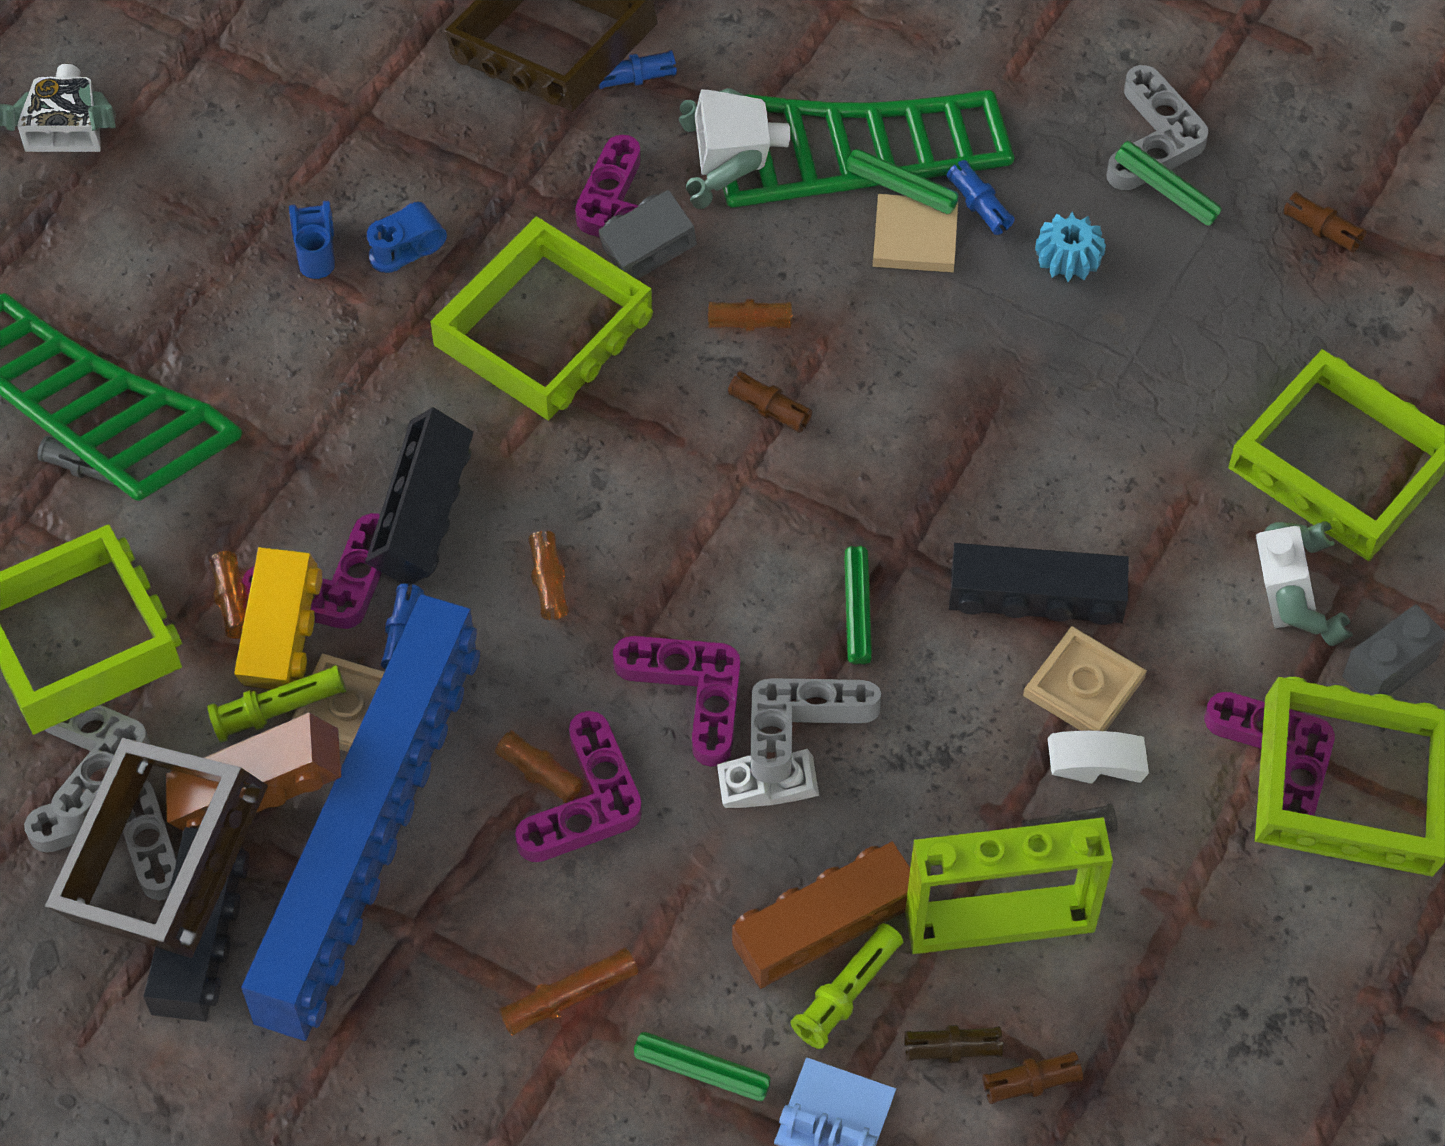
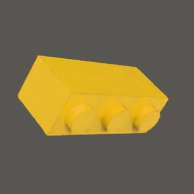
(277, 618)

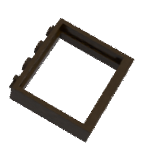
(482, 17)
(203, 869)

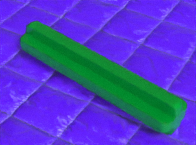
(902, 181)
(1168, 183)
(858, 605)
(702, 1066)

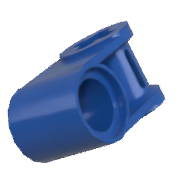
(408, 234)
(313, 239)

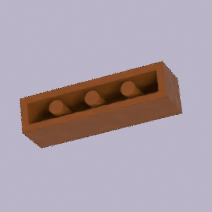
(287, 758)
(823, 914)

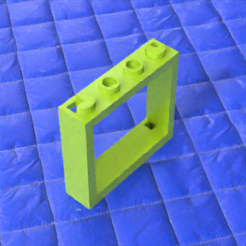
(500, 275)
(1312, 499)
(106, 678)
(1337, 837)
(1008, 915)

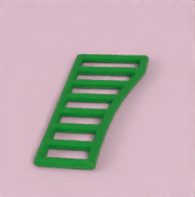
(873, 113)
(119, 381)

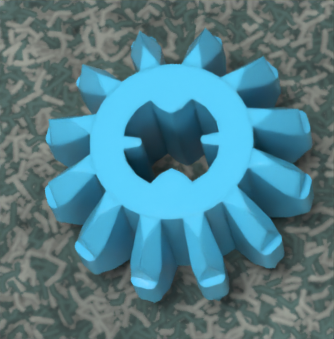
(1070, 246)

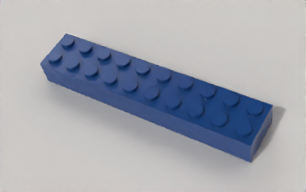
(361, 820)

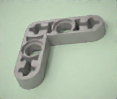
(1168, 128)
(783, 712)
(102, 748)
(140, 856)

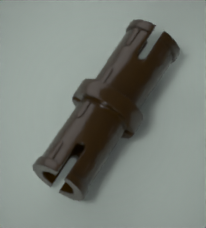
(953, 1043)

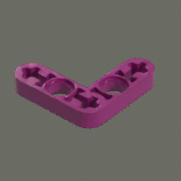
(608, 201)
(342, 586)
(707, 681)
(1299, 728)
(596, 806)

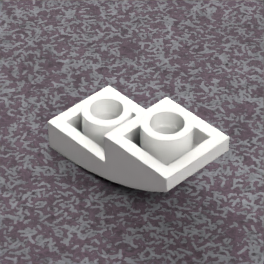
(1092, 753)
(743, 790)

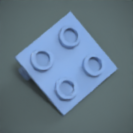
(834, 1108)

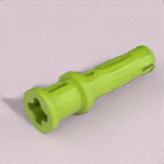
(255, 708)
(835, 1000)

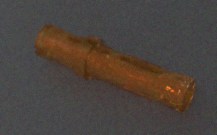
(558, 996)

